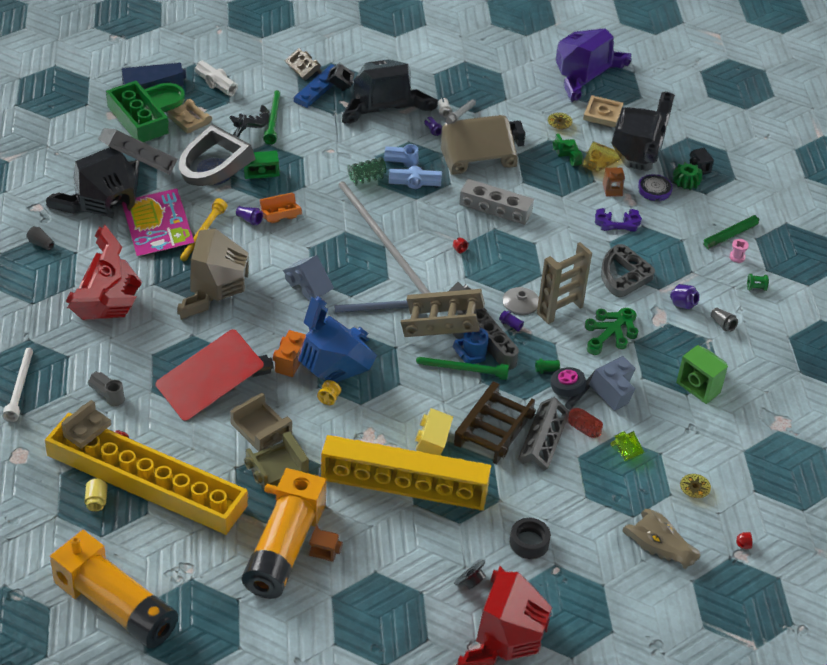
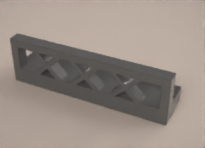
(540, 429)

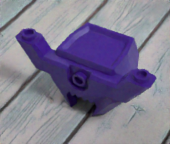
(585, 56)

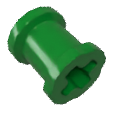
(751, 282)

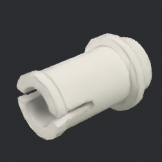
(444, 107)

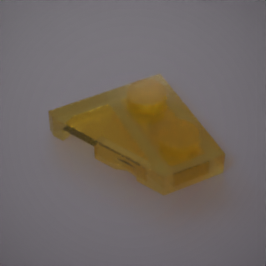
(600, 157)

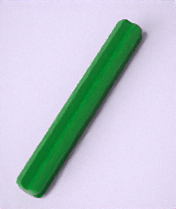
(731, 231)

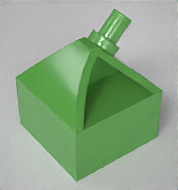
(702, 373)

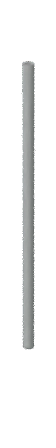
(391, 248)

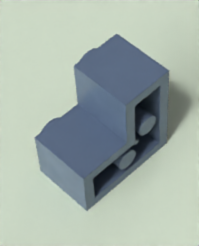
(310, 276)
(613, 384)

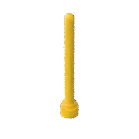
(218, 207)

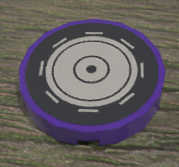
(655, 187)

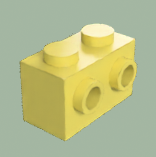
(434, 432)

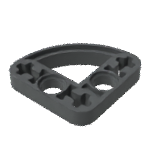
(642, 272)

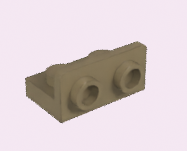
(303, 64)
(85, 425)

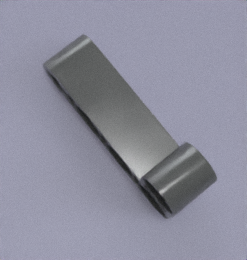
(499, 344)

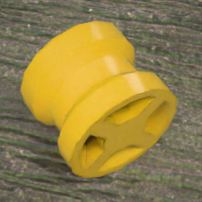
(329, 392)

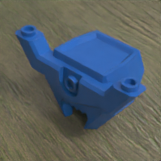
(331, 348)

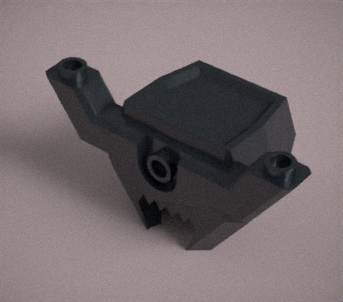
(385, 86)
(642, 133)
(100, 184)

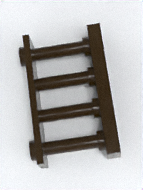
(484, 408)

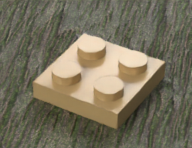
(603, 111)

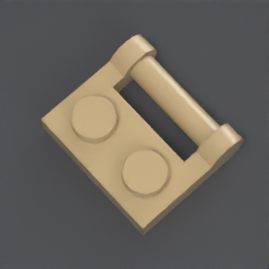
(185, 120)

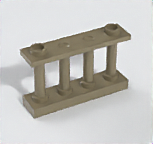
(553, 276)
(443, 302)

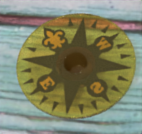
(560, 120)
(695, 485)

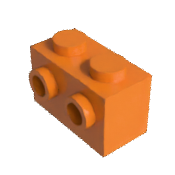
(288, 353)

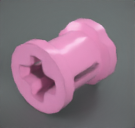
(738, 252)

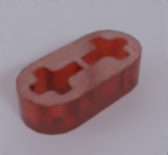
(585, 422)

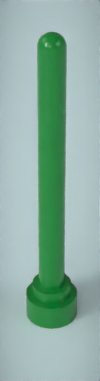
(270, 135)
(499, 371)

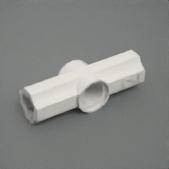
(216, 78)

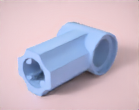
(407, 155)

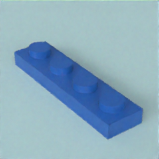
(314, 89)

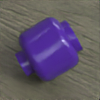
(685, 296)

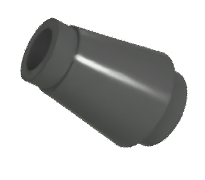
(40, 238)
(726, 320)

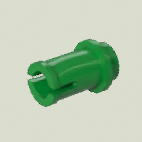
(546, 365)

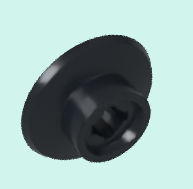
(472, 576)

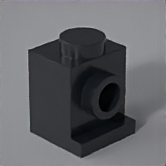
(341, 77)
(702, 159)

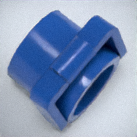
(474, 346)

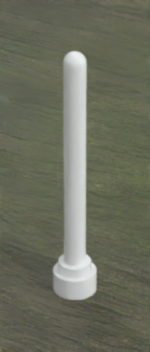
(11, 411)

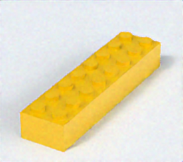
(405, 472)

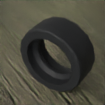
(530, 525)

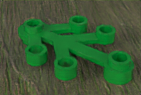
(623, 316)

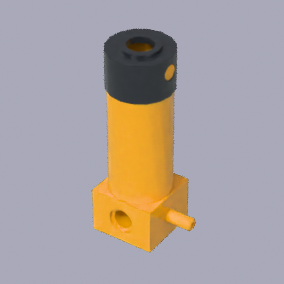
(297, 507)
(83, 569)

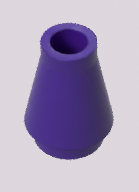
(251, 215)

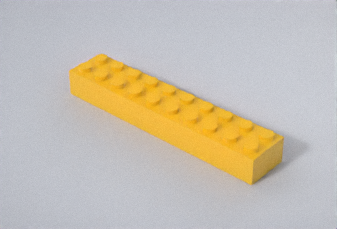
(153, 477)

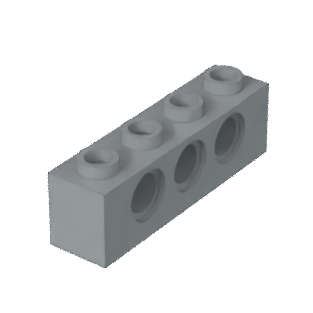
(496, 201)

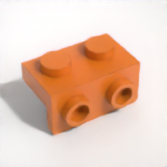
(280, 207)

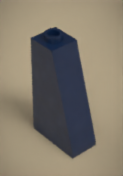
(154, 74)

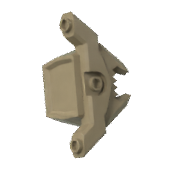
(216, 271)

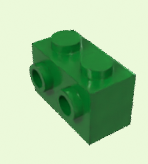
(263, 166)

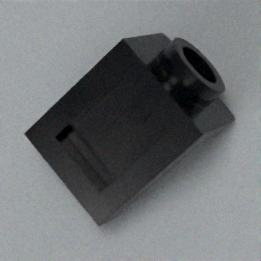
(518, 132)

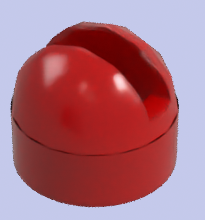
(460, 245)
(744, 540)

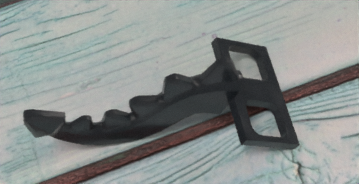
(243, 122)

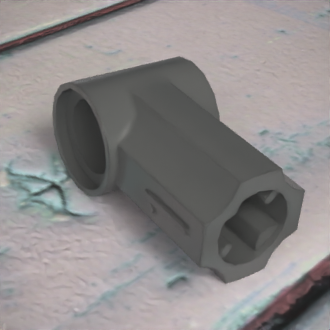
(108, 388)

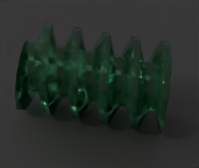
(367, 170)

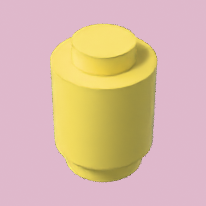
(96, 494)

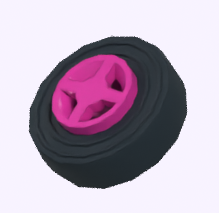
(568, 382)

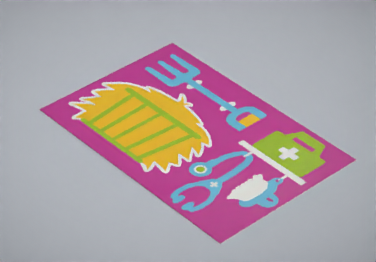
(158, 222)

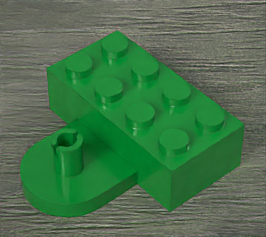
(143, 109)

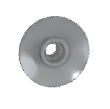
(520, 301)

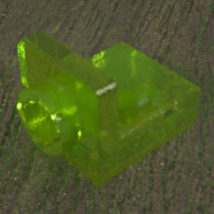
(628, 445)

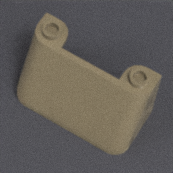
(478, 141)

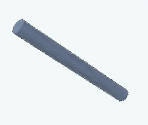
(371, 306)

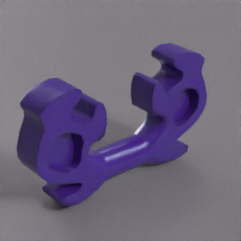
(630, 223)

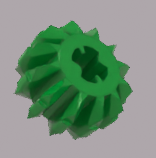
(687, 176)

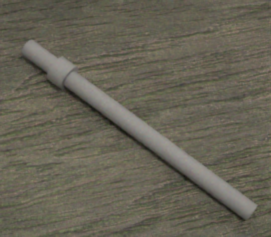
(454, 116)

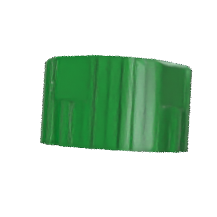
(576, 158)

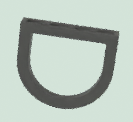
(213, 135)
(138, 150)

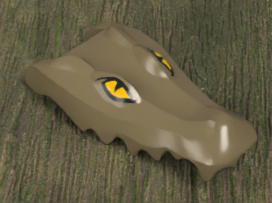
(660, 537)

